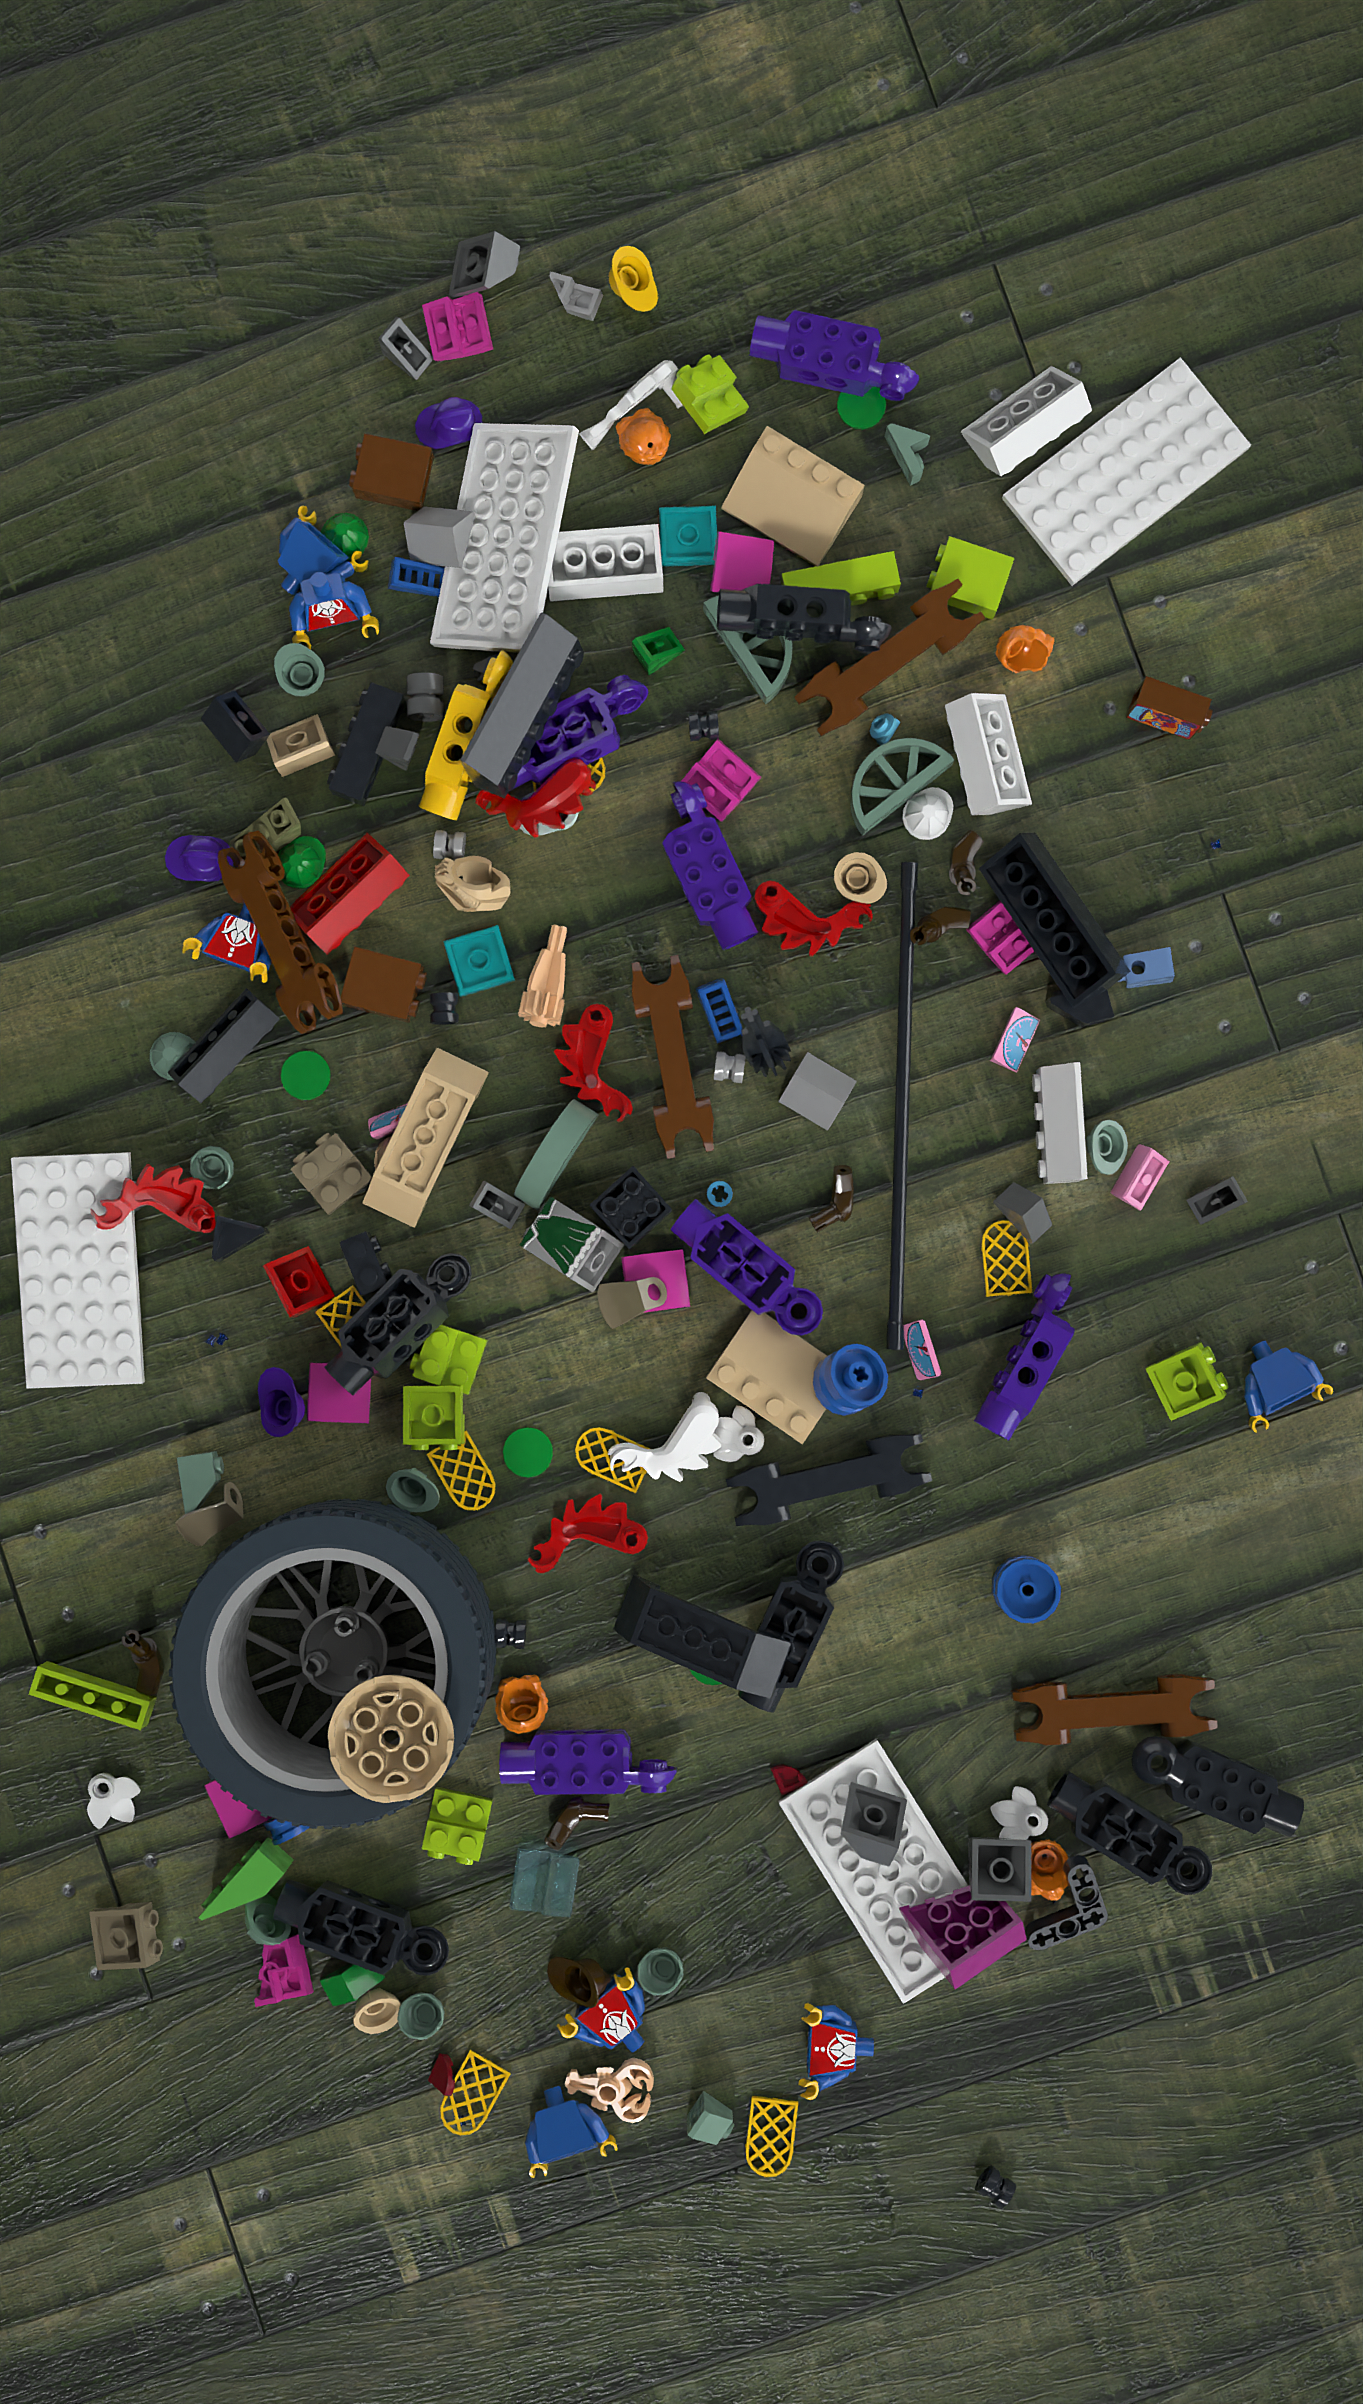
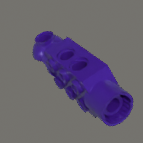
(830, 355)
(582, 728)
(708, 870)
(581, 1763)

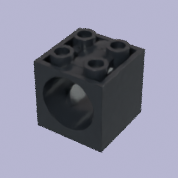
(631, 1208)

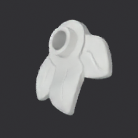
(733, 1433)
(115, 1802)
(1015, 1813)

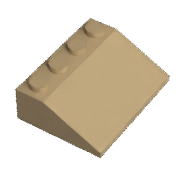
(793, 496)
(771, 1375)

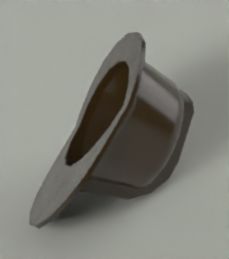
(578, 1980)

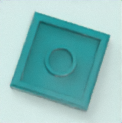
(687, 535)
(479, 960)

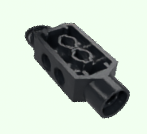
(758, 609)
(397, 1321)
(800, 1616)
(1218, 1786)
(1129, 1834)
(359, 1928)

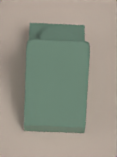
(904, 444)

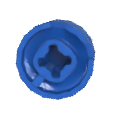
(283, 1831)

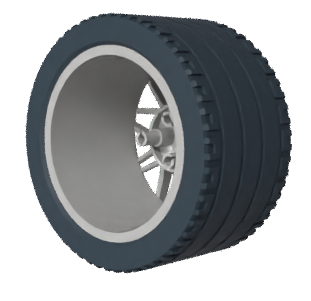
(337, 1652)

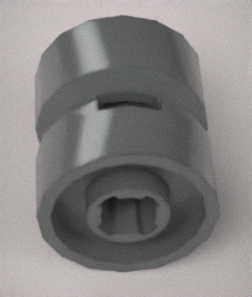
(425, 694)

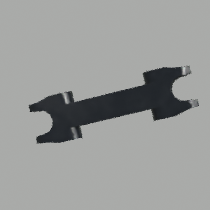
(878, 1468)

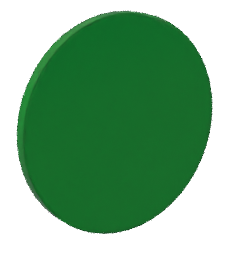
(861, 411)
(305, 1075)
(527, 1452)

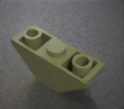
(277, 825)

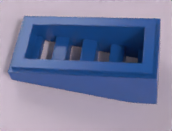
(409, 565)
(725, 995)

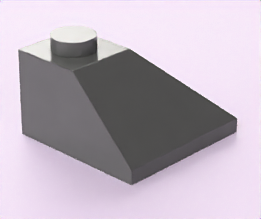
(483, 263)
(873, 1823)
(999, 1869)

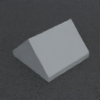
(439, 536)
(817, 1091)

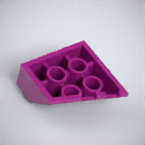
(964, 1933)

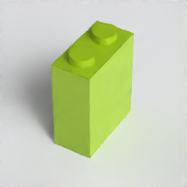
(980, 572)

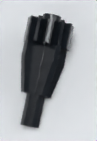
(763, 1043)

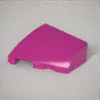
(284, 1972)

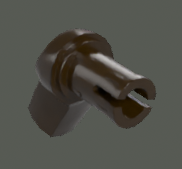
(962, 862)
(937, 923)
(841, 1198)
(148, 1660)
(569, 1818)

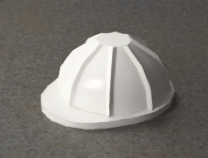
(928, 813)

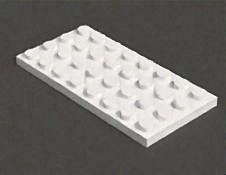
(1126, 471)
(518, 493)
(75, 1277)
(868, 1889)

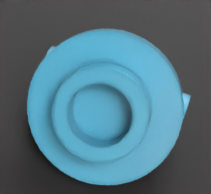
(883, 728)

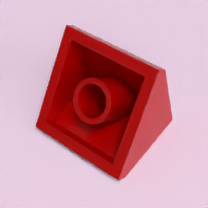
(299, 1282)

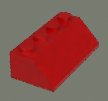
(348, 893)

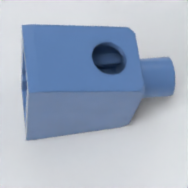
(1156, 966)

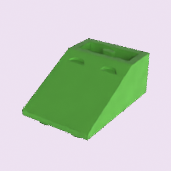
(261, 1870)

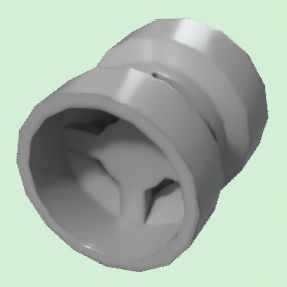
(455, 848)
(729, 1067)

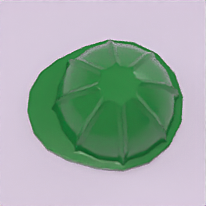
(347, 533)
(302, 862)

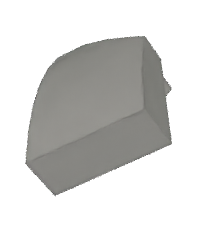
(577, 298)

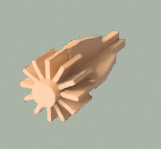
(545, 989)

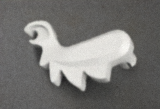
(659, 377)
(683, 1448)

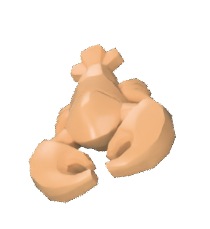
(612, 2087)

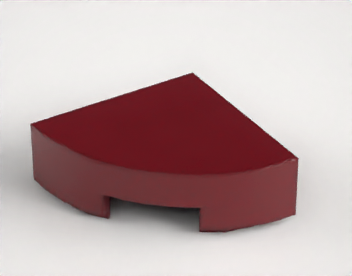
(788, 1778)
(442, 2075)

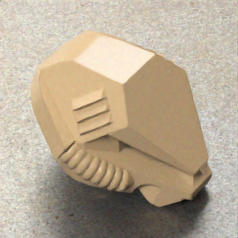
(479, 890)

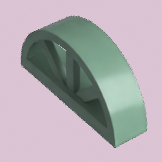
(751, 663)
(904, 792)
(554, 1154)

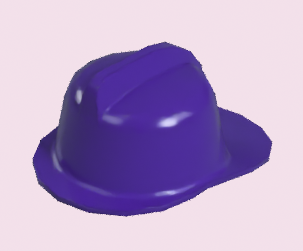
(447, 423)
(195, 858)
(279, 1402)

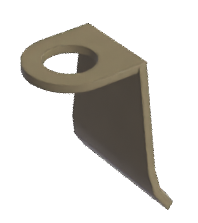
(628, 1299)
(204, 1523)

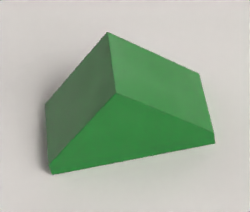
(656, 649)
(349, 1983)

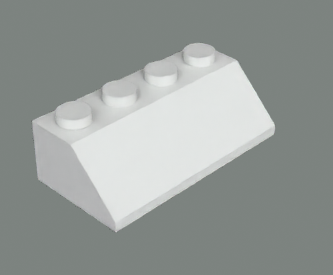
(1027, 420)
(606, 563)
(987, 753)
(1061, 1123)

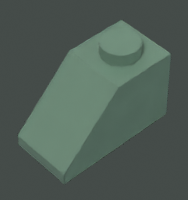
(199, 1477)
(709, 2120)

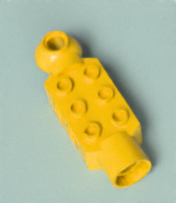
(445, 775)

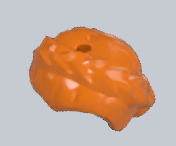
(638, 431)
(1024, 648)
(521, 1703)
(1047, 1872)

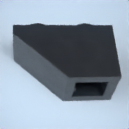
(1089, 1013)

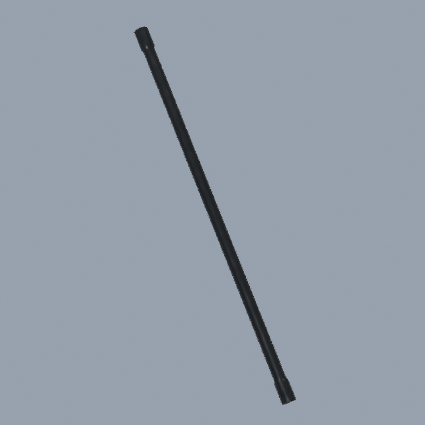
(895, 1325)

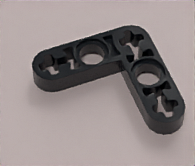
(1082, 1908)

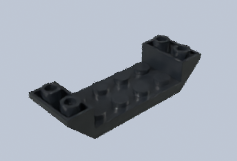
(701, 1639)

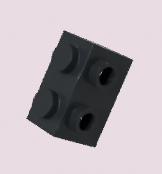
(235, 726)
(365, 1262)

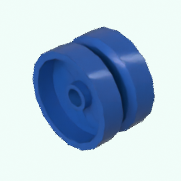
(850, 1379)
(1039, 1600)

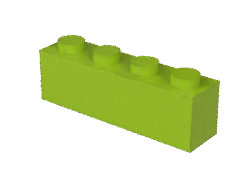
(861, 577)
(92, 1695)

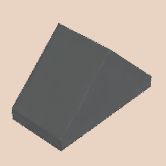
(404, 349)
(397, 746)
(1216, 1200)
(497, 1204)
(1024, 1211)

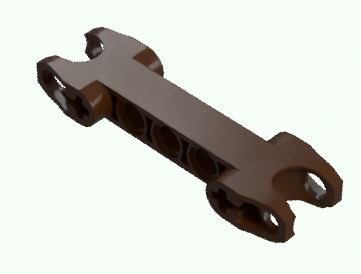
(932, 627)
(301, 978)
(681, 1107)
(1064, 1712)

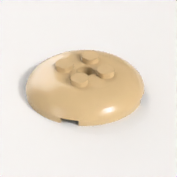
(384, 1769)

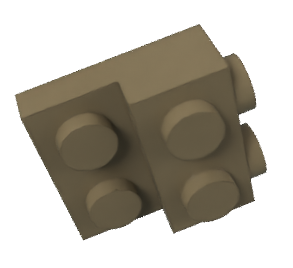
(331, 1172)
(125, 1936)

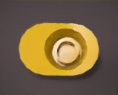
(633, 279)

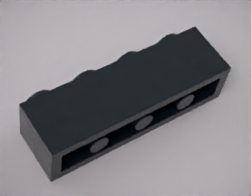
(357, 756)
(223, 1046)

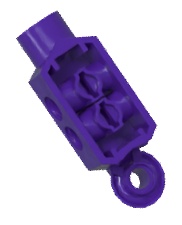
(746, 1267)
(1010, 1398)

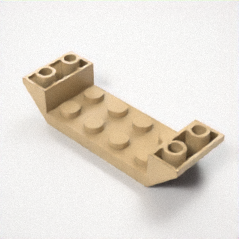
(424, 1137)

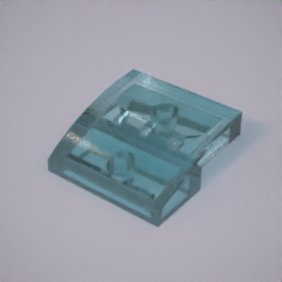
(544, 1882)

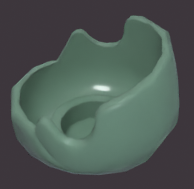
(212, 1167)
(660, 1971)
(421, 2015)

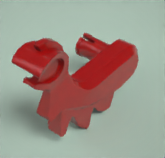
(554, 796)
(791, 917)
(583, 1059)
(164, 1192)
(605, 1527)

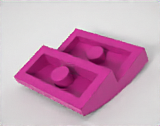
(457, 327)
(741, 561)
(722, 779)
(1000, 938)
(666, 1266)
(332, 1402)
(233, 1815)

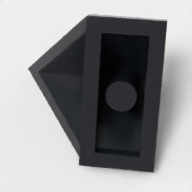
(233, 1236)

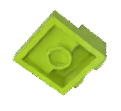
(709, 393)
(449, 1358)
(1187, 1381)
(433, 1417)
(457, 1825)

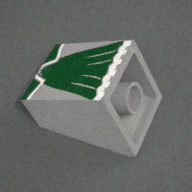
(571, 1244)

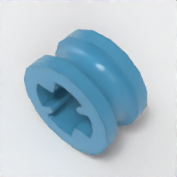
(727, 1189)

